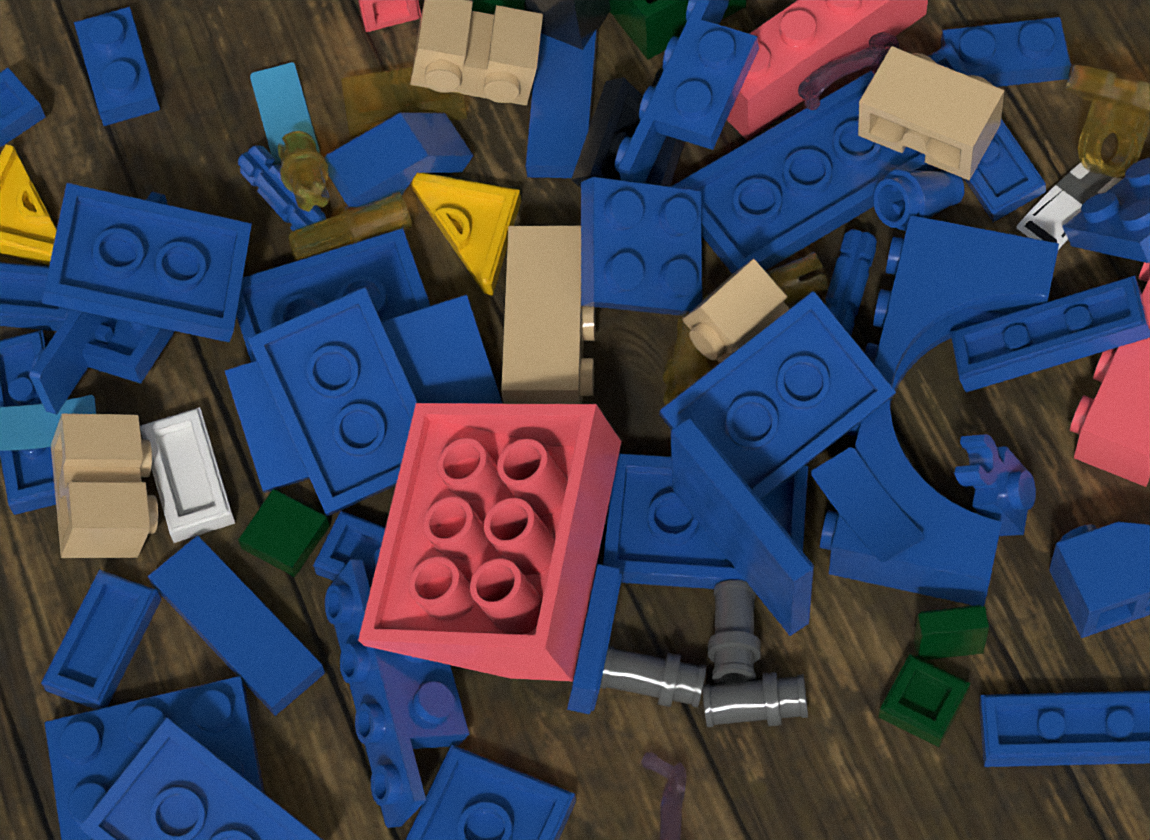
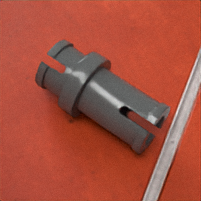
(734, 644)
(654, 676)
(756, 700)

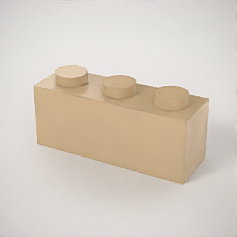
(545, 318)

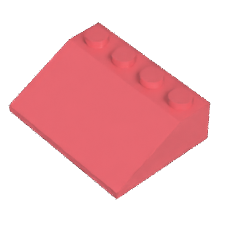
(494, 537)

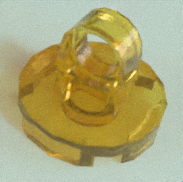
(1115, 107)

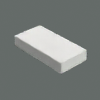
(187, 475)

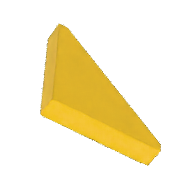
(472, 220)
(24, 221)

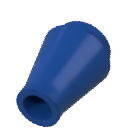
(915, 194)

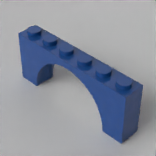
(942, 283)

